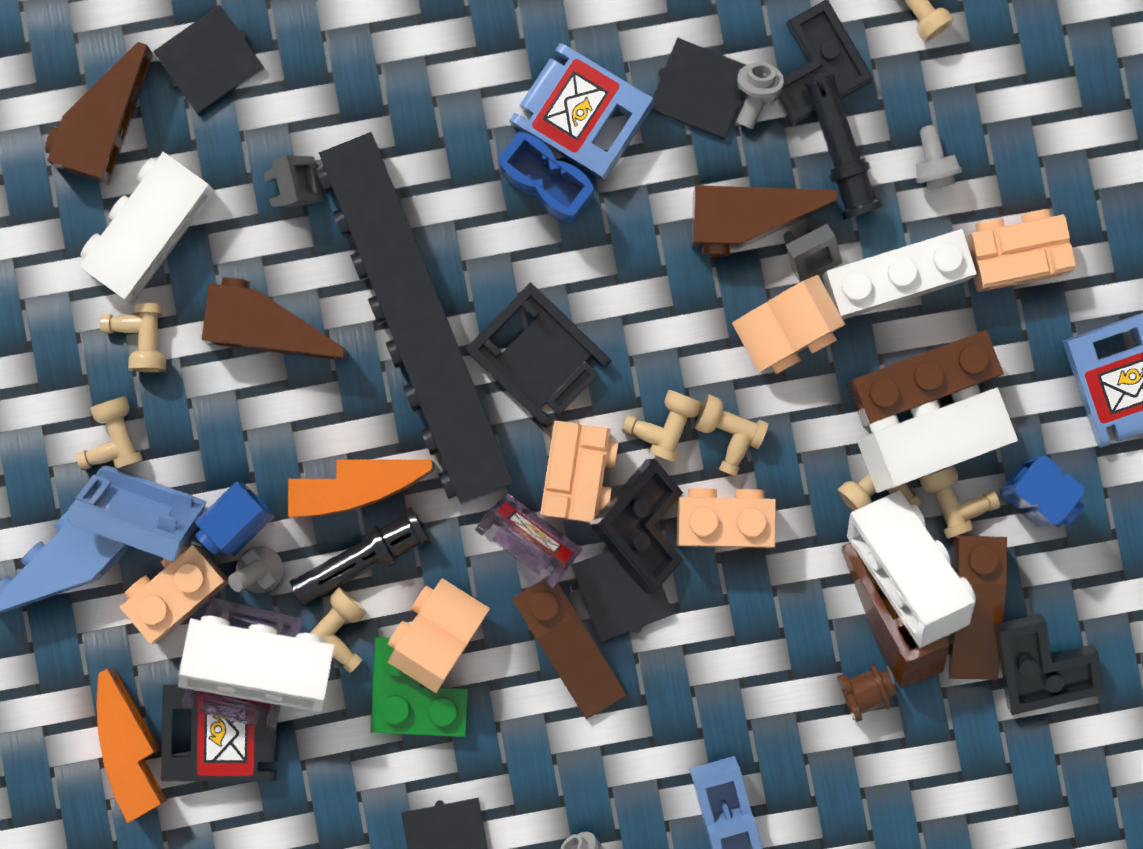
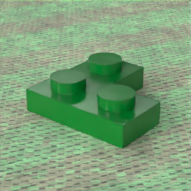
(407, 707)

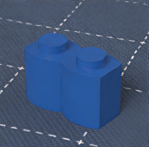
(534, 170)
(233, 520)

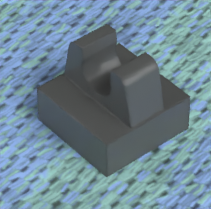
(296, 181)
(813, 252)

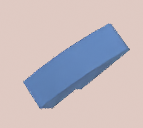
(725, 805)

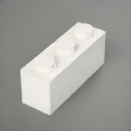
(145, 226)
(900, 274)
(936, 437)
(911, 568)
(256, 664)

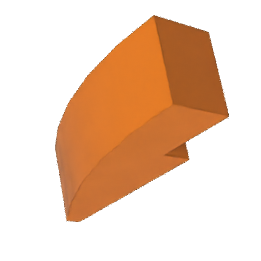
(355, 486)
(125, 746)

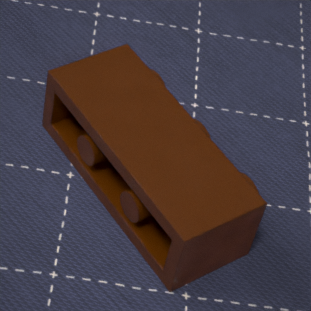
(925, 378)

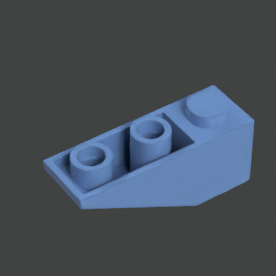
(64, 563)

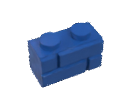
(1044, 493)

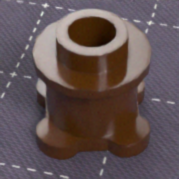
(867, 691)

